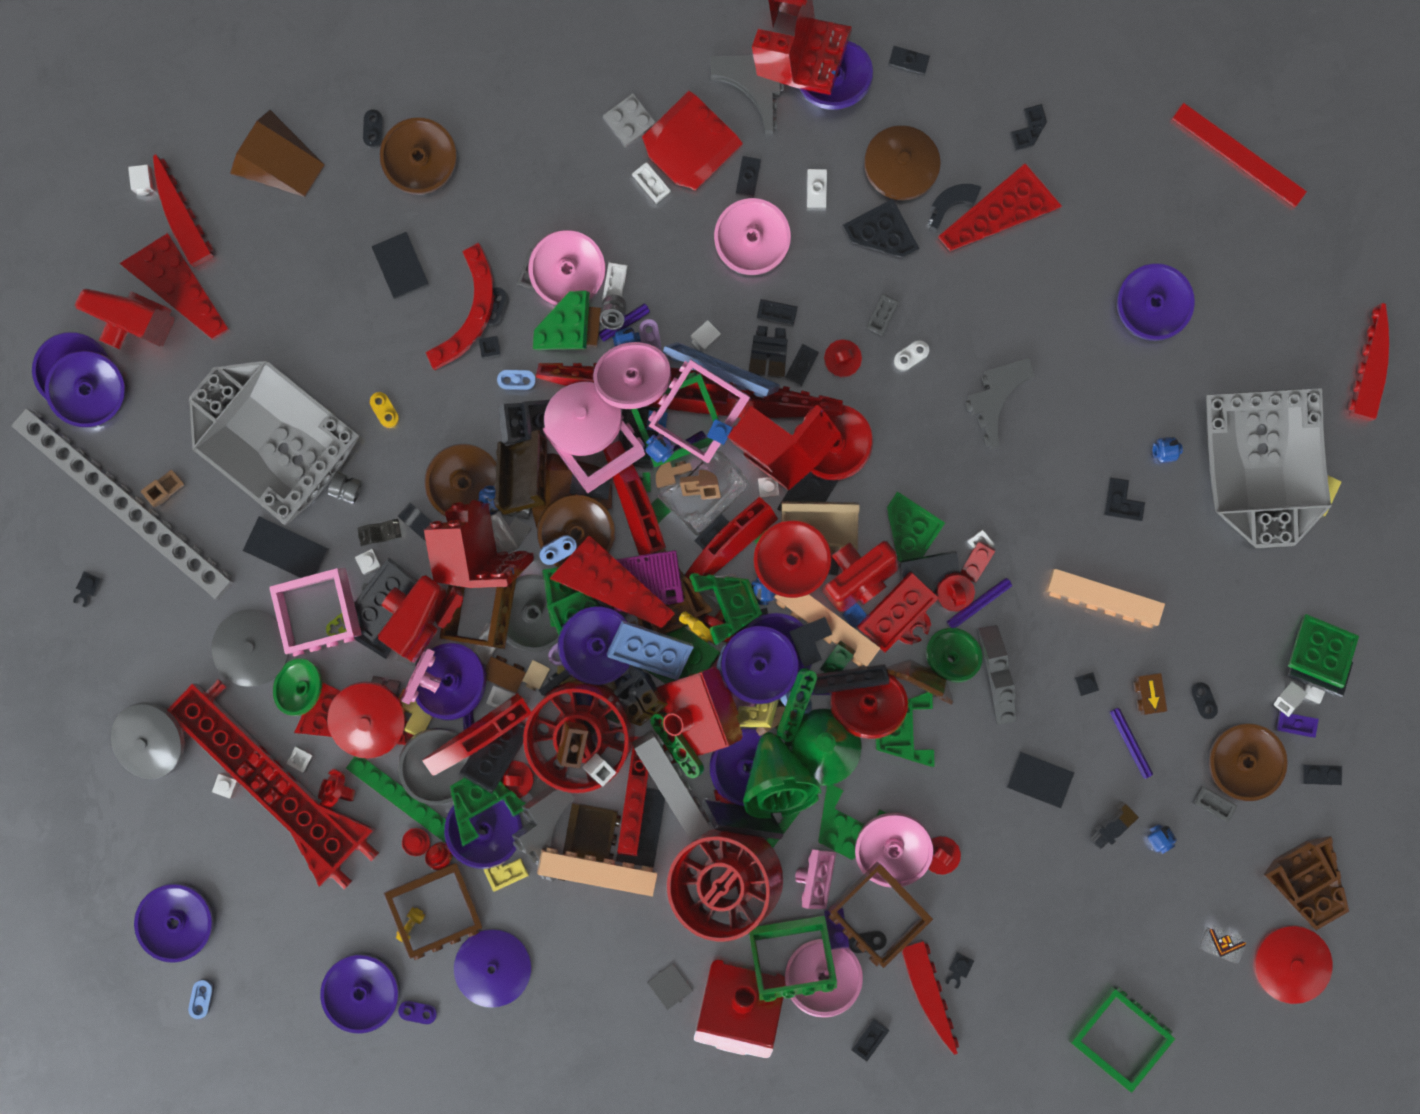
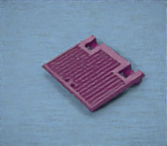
(658, 573)

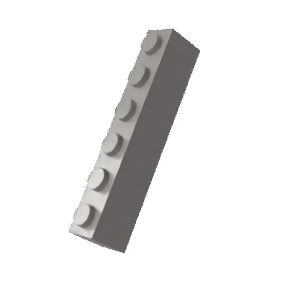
(671, 786)

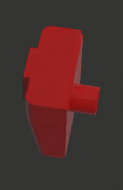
(127, 315)
(861, 576)
(413, 617)
(701, 712)
(733, 1012)

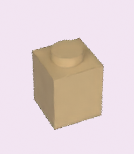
(536, 675)

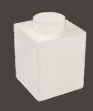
(141, 179)
(705, 336)
(368, 562)
(1290, 699)
(599, 770)
(225, 785)

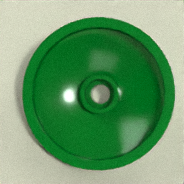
(958, 646)
(297, 687)

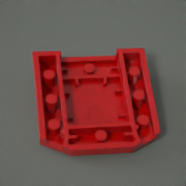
(690, 142)

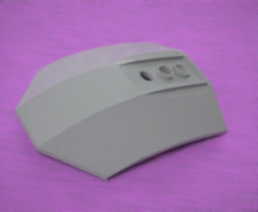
(244, 417)
(1276, 493)

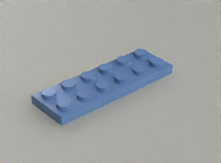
(728, 372)

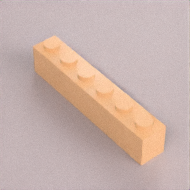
(1104, 597)
(811, 610)
(597, 873)

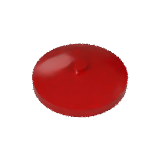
(850, 450)
(792, 559)
(871, 710)
(366, 719)
(1293, 964)

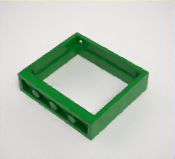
(700, 444)
(786, 929)
(1135, 1007)

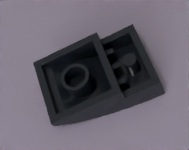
(521, 419)
(644, 461)

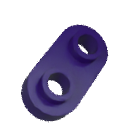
(417, 1011)

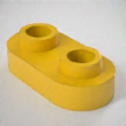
(384, 409)

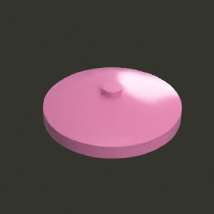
(752, 236)
(564, 264)
(632, 375)
(581, 420)
(898, 845)
(810, 965)

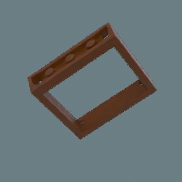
(499, 619)
(452, 938)
(904, 940)

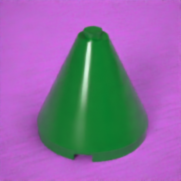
(826, 747)
(778, 781)

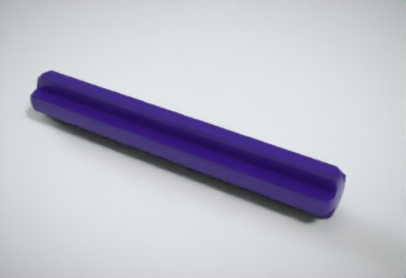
(979, 603)
(1131, 743)

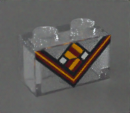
(1222, 945)

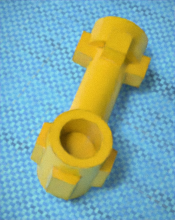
(415, 916)

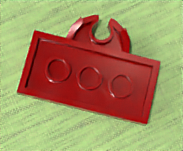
(899, 614)

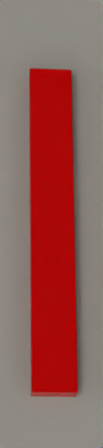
(1239, 155)

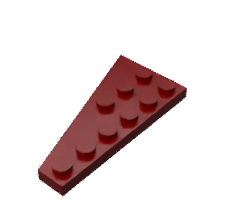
(1009, 204)
(171, 278)
(603, 578)

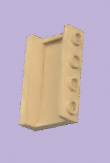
(832, 519)

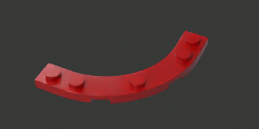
(478, 315)

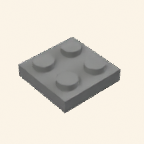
(629, 120)

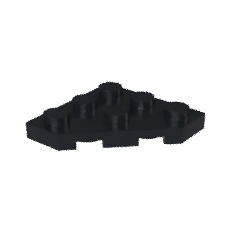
(882, 231)

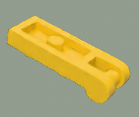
(697, 627)

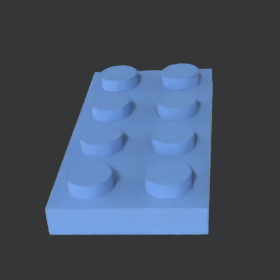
(649, 650)

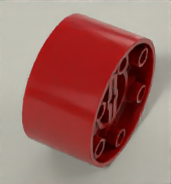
(571, 712)
(693, 915)

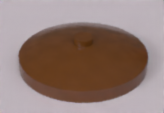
(418, 155)
(902, 162)
(458, 475)
(579, 518)
(1248, 762)

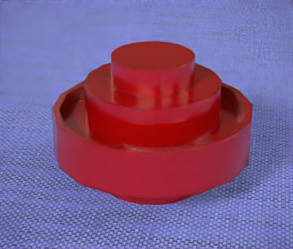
(416, 842)
(438, 856)

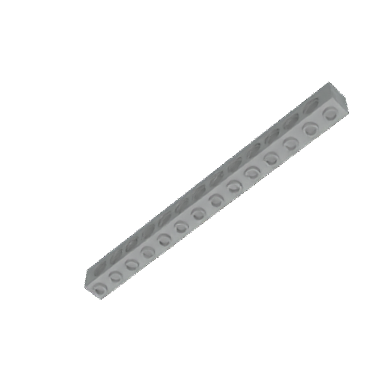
(25, 424)

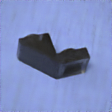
(379, 532)

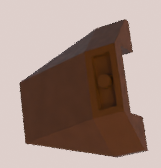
(559, 481)

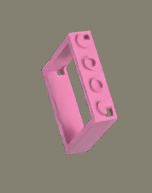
(665, 401)
(611, 469)
(347, 607)

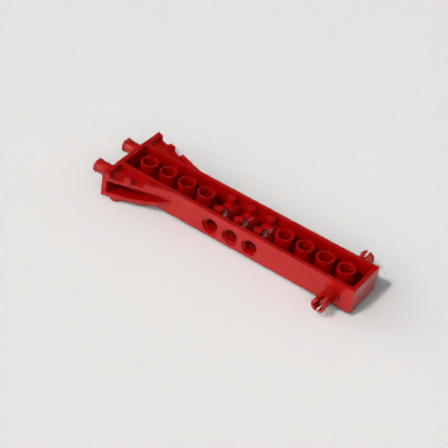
(321, 833)

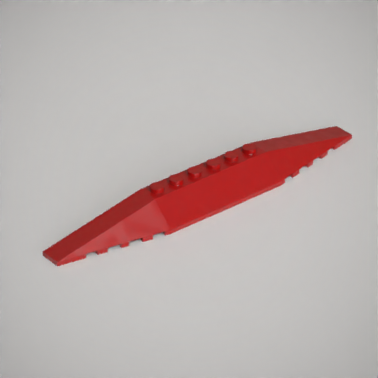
(690, 398)

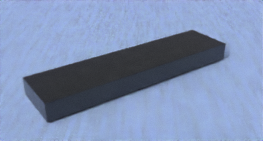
(851, 679)

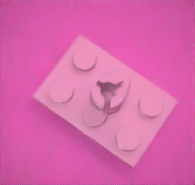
(421, 678)
(817, 879)

